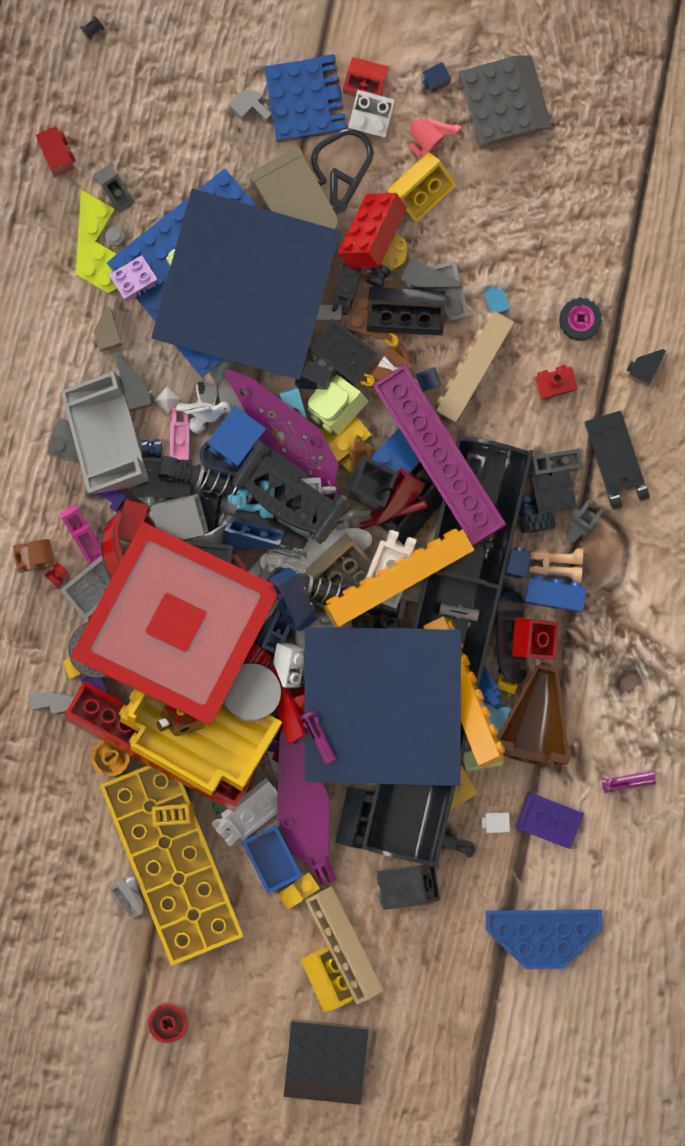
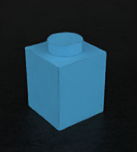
(496, 300)

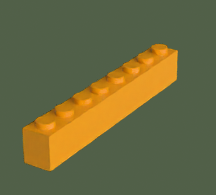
(474, 715)

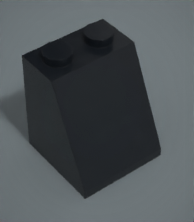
(408, 886)

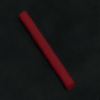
(406, 510)

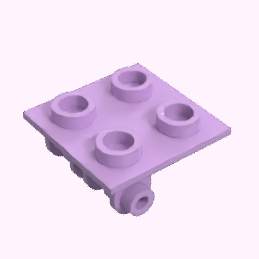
(133, 278)

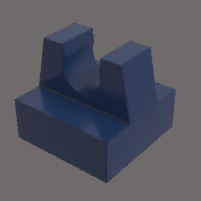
(428, 379)

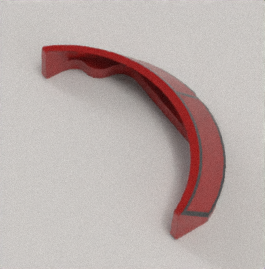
(110, 546)

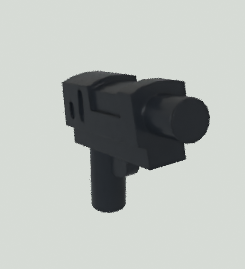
(463, 846)

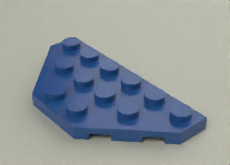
(544, 936)

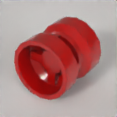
(60, 571)

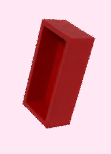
(372, 230)

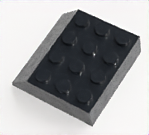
(326, 1061)

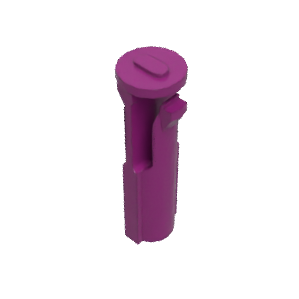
(318, 736)
(629, 781)

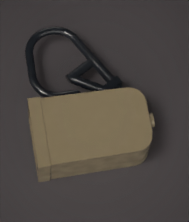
(291, 188)

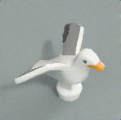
(204, 408)

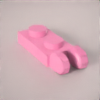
(179, 436)

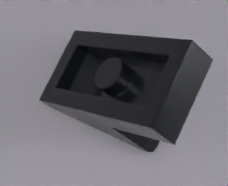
(314, 377)

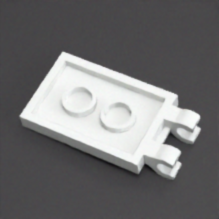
(386, 555)
(253, 811)

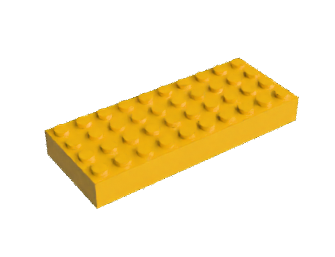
(172, 865)

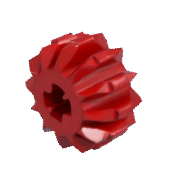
(258, 656)

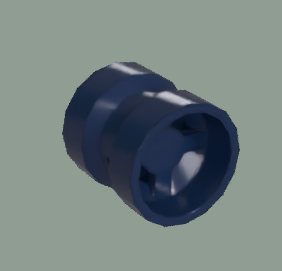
(147, 448)
(527, 507)

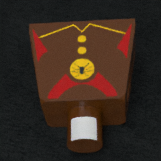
(177, 722)

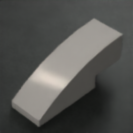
(56, 702)

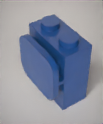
(235, 437)

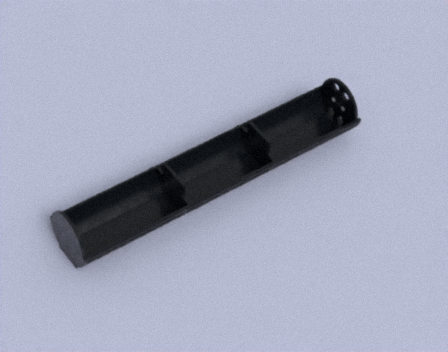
(413, 819)

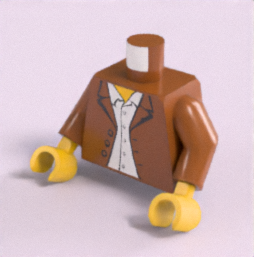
(391, 360)

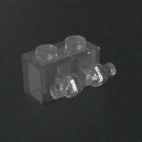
(286, 557)

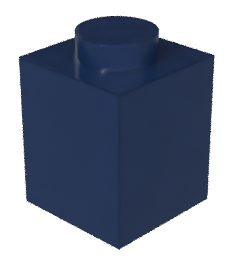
(435, 77)

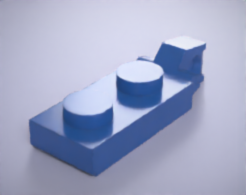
(489, 689)

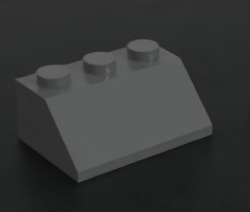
(62, 442)

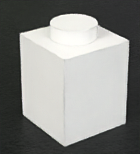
(496, 822)

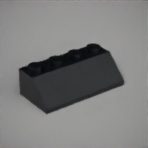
(406, 311)
(411, 523)

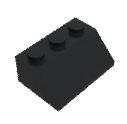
(354, 817)

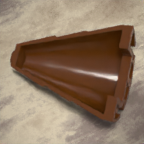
(537, 722)

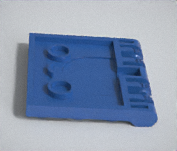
(301, 99)

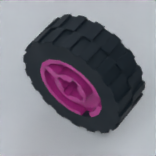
(584, 329)

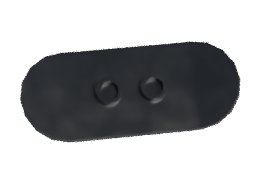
(509, 607)

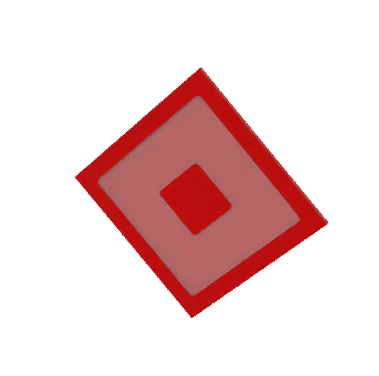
(175, 623)

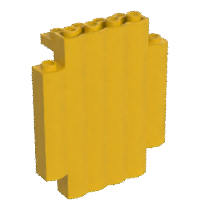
(204, 757)

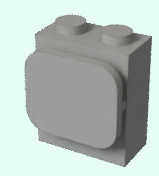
(180, 517)

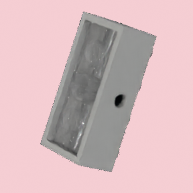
(88, 586)

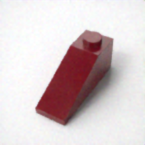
(404, 492)

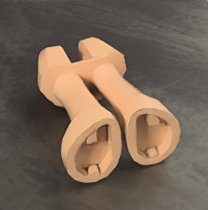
(575, 558)

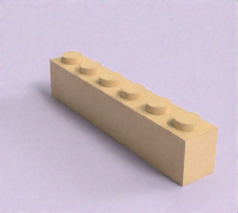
(475, 365)
(344, 945)

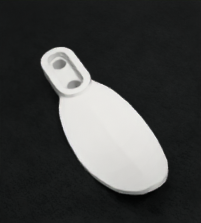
(315, 550)

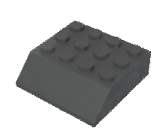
(504, 100)

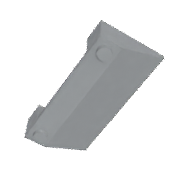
(104, 434)

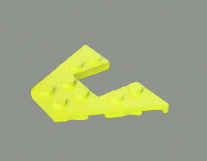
(91, 255)

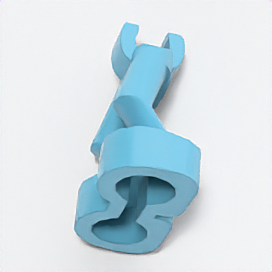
(240, 501)

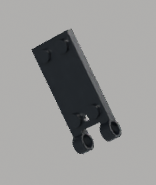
(615, 457)

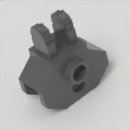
(582, 522)

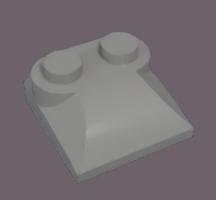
(128, 896)

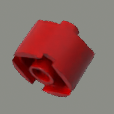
(157, 1025)

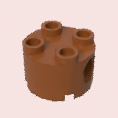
(33, 555)

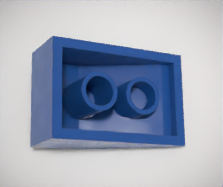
(396, 454)

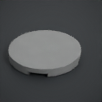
(253, 693)

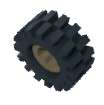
(537, 523)

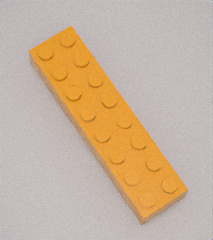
(394, 580)

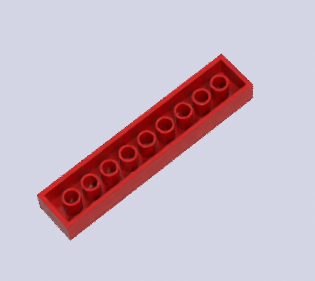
(99, 715)

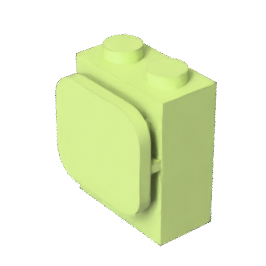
(336, 405)

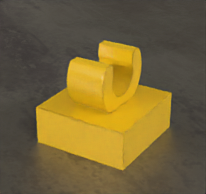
(505, 685)

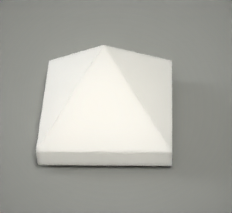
(167, 400)

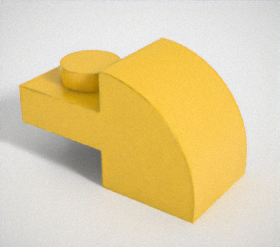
(298, 890)

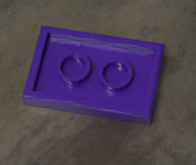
(549, 820)

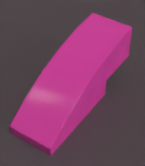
(82, 533)

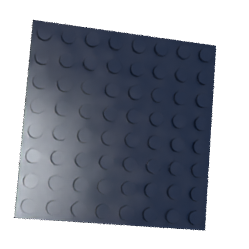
(245, 284)
(384, 705)

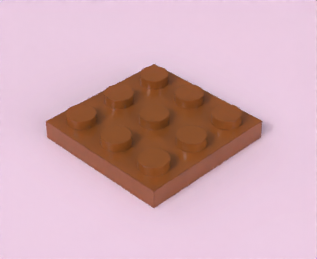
(358, 314)

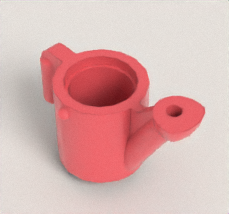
(429, 134)

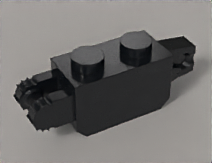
(346, 287)

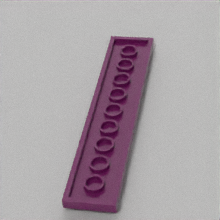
(439, 455)

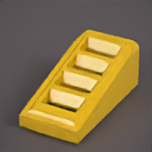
(189, 810)

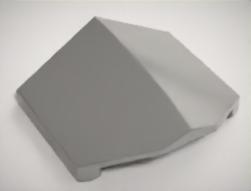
(214, 537)

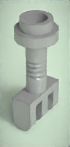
(351, 516)

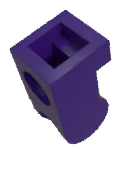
(115, 497)

